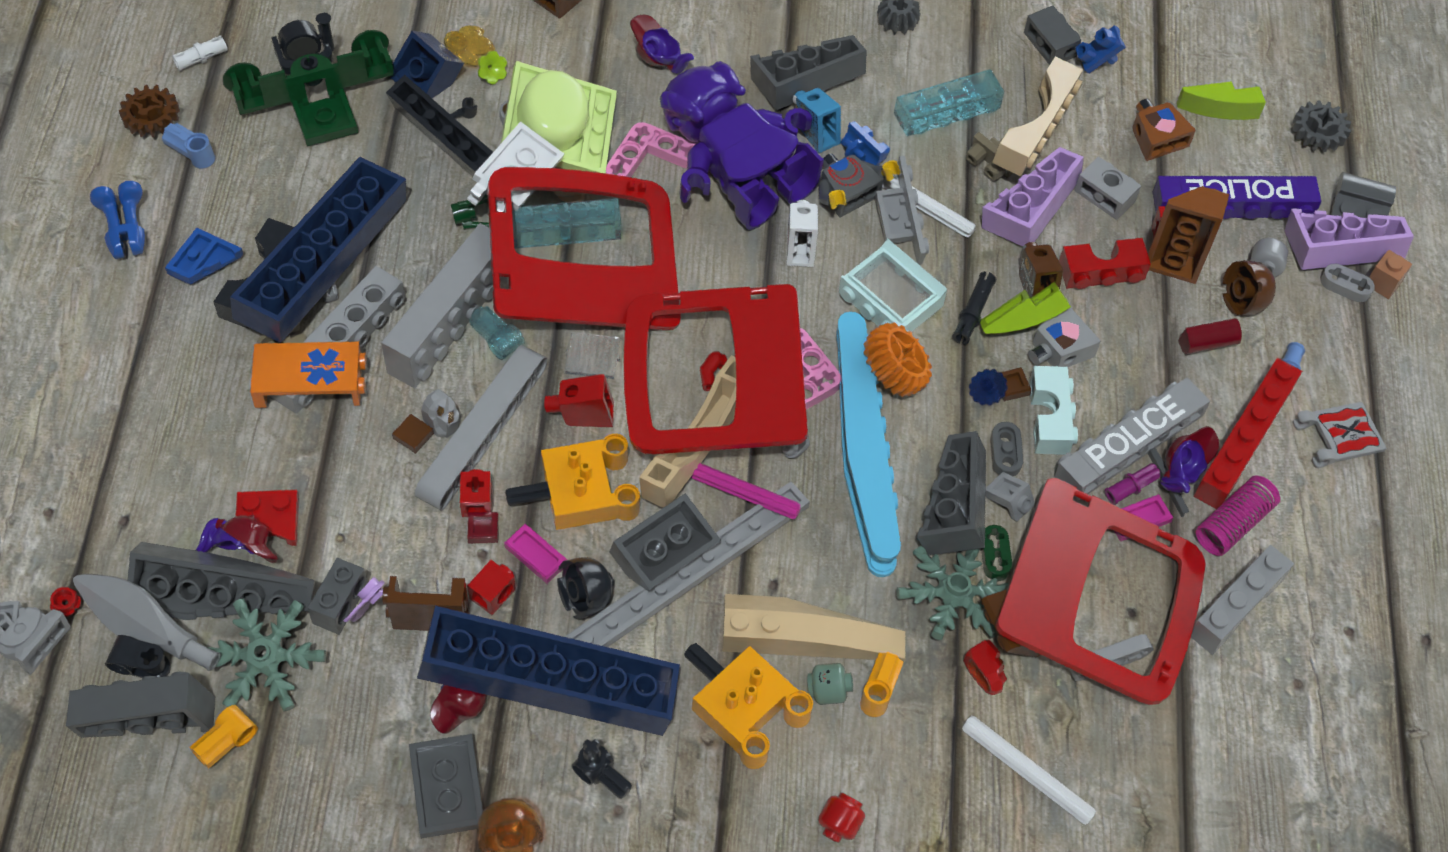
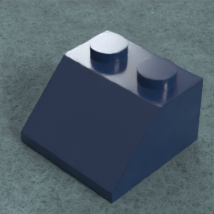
(426, 63)

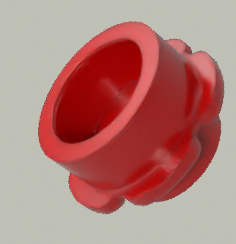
(65, 594)

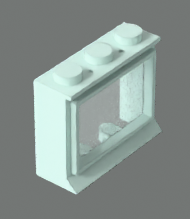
(892, 289)

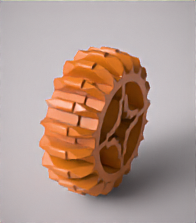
(897, 359)

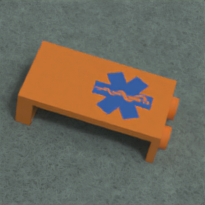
(307, 370)

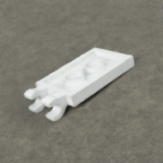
(519, 149)

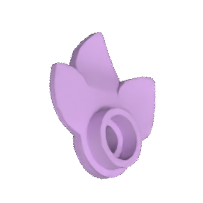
(368, 594)

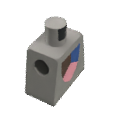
(1064, 341)

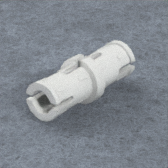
(199, 53)

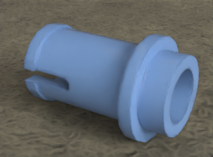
(1294, 354)

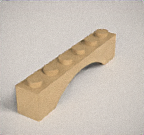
(1021, 143)
(671, 471)

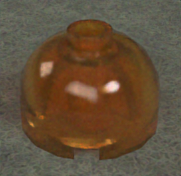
(509, 827)

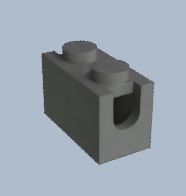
(1052, 34)

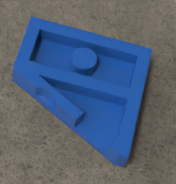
(201, 256)

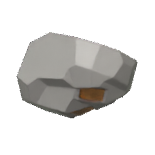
(440, 413)

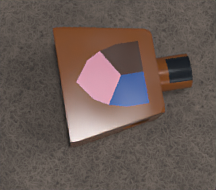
(1161, 129)

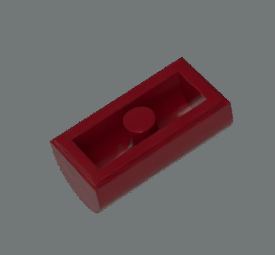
(1210, 336)

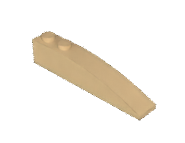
(803, 629)

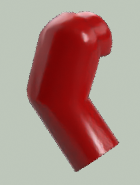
(708, 368)

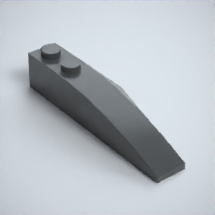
(208, 584)

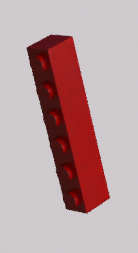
(1247, 434)

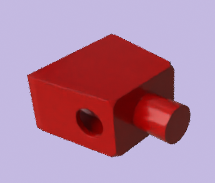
(583, 402)

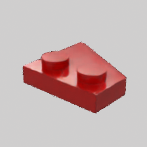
(274, 509)

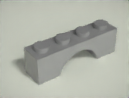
(1240, 599)

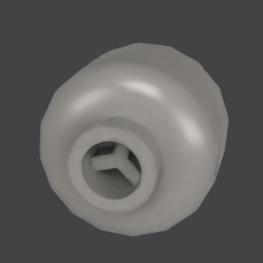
(1272, 254)

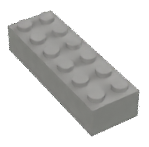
(441, 311)

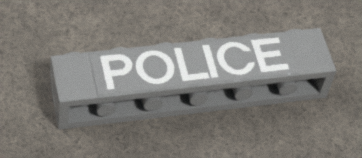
(1132, 437)

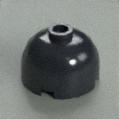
(584, 586)

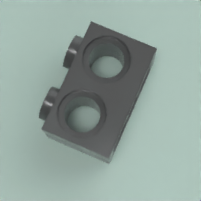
(337, 596)

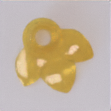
(468, 44)

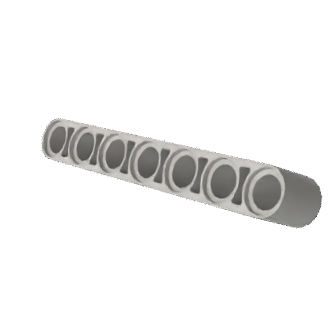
(481, 427)

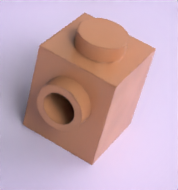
(1389, 273)

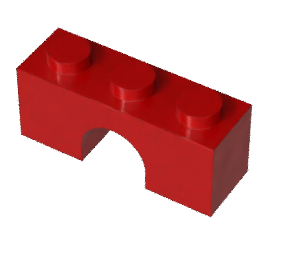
(1083, 269)

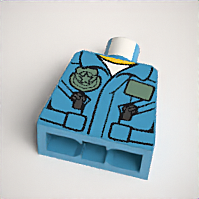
(826, 118)

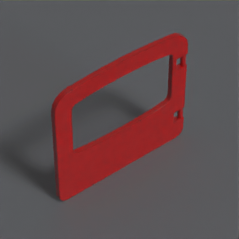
(578, 291)
(768, 370)
(1051, 576)

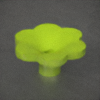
(492, 67)

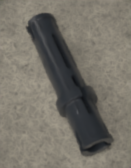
(971, 315)

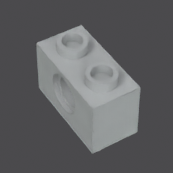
(1107, 188)

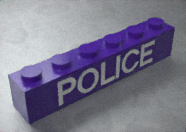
(1248, 195)

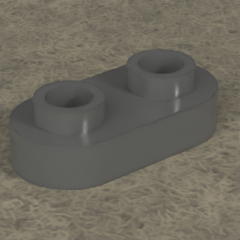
(1008, 451)

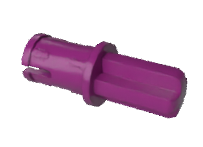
(1132, 483)

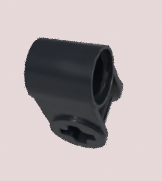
(137, 658)

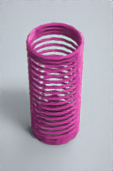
(1249, 506)

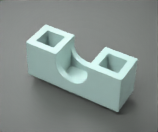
(1053, 389)

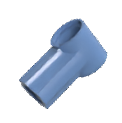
(192, 145)

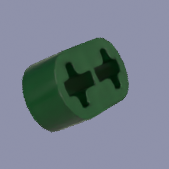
(1002, 551)

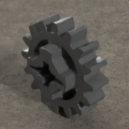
(1321, 126)

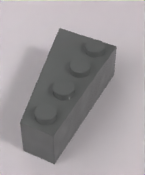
(807, 68)
(957, 505)
(141, 706)

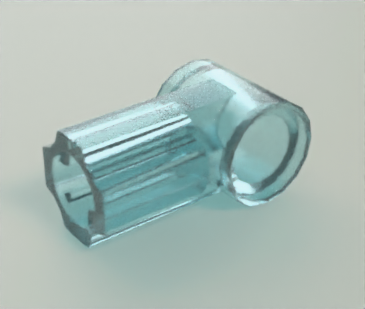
(500, 337)

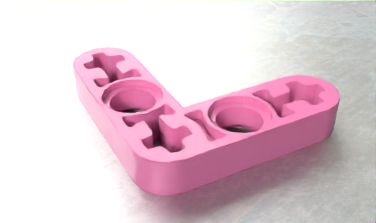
(650, 145)
(816, 373)

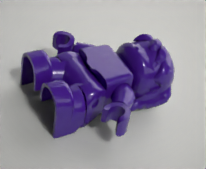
(739, 143)

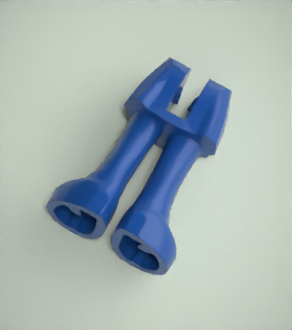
(105, 200)

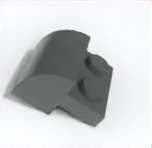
(1362, 196)

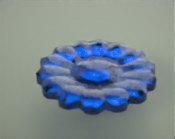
(988, 387)

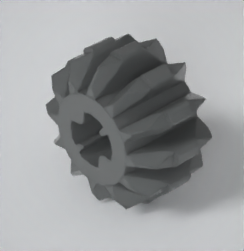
(899, 15)

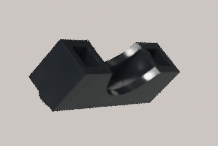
(267, 240)

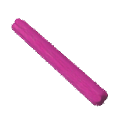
(746, 491)

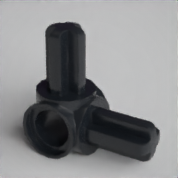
(595, 766)

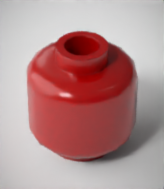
(841, 817)

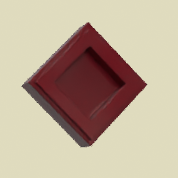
(482, 527)

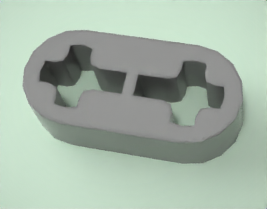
(1347, 282)

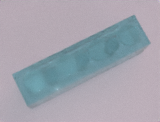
(948, 102)
(566, 223)

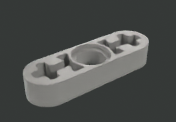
(1122, 652)

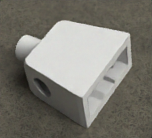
(802, 221)

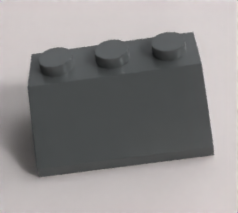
(664, 543)

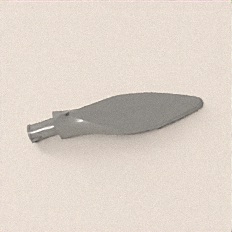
(135, 613)

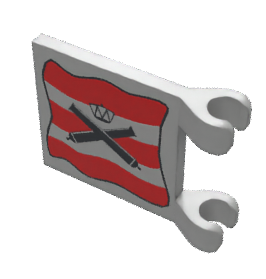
(1345, 431)

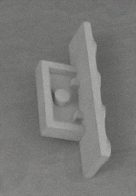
(899, 213)

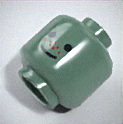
(829, 683)

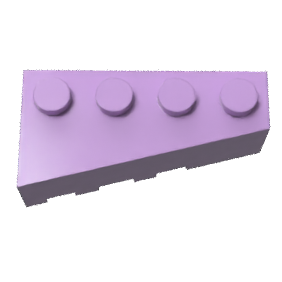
(1030, 204)
(1345, 239)

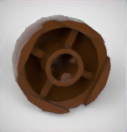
(1248, 287)

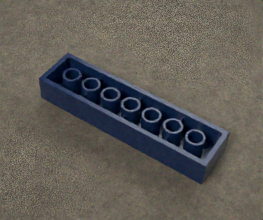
(318, 249)
(549, 671)

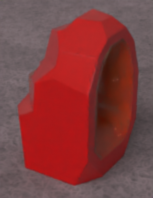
(986, 667)

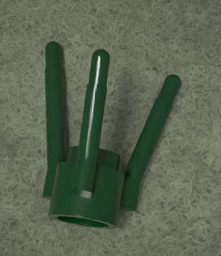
(464, 212)

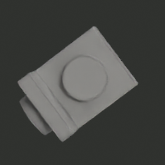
(1012, 494)

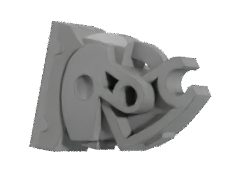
(29, 634)

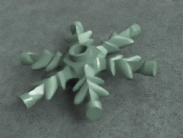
(954, 591)
(269, 662)

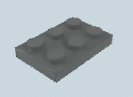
(446, 785)

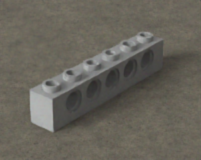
(340, 323)

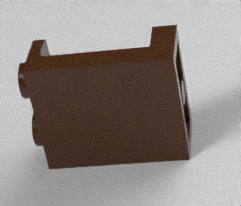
(415, 610)

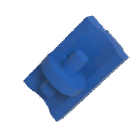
(1102, 49)
(860, 143)

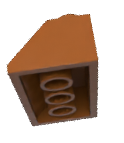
(1187, 233)

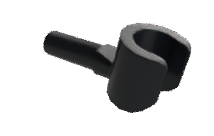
(467, 110)

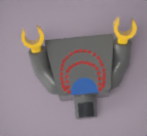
(852, 182)

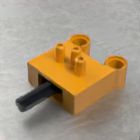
(580, 484)
(744, 700)

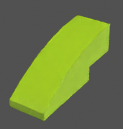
(1222, 101)
(1026, 311)

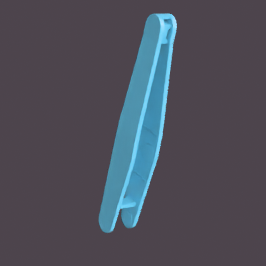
(865, 449)

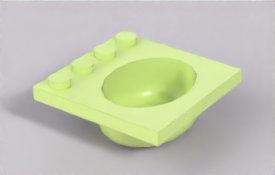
(564, 112)

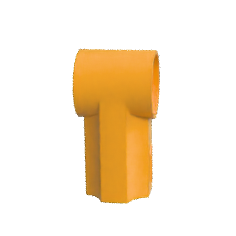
(881, 683)
(230, 730)

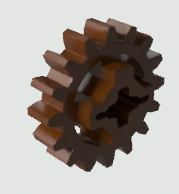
(149, 110)

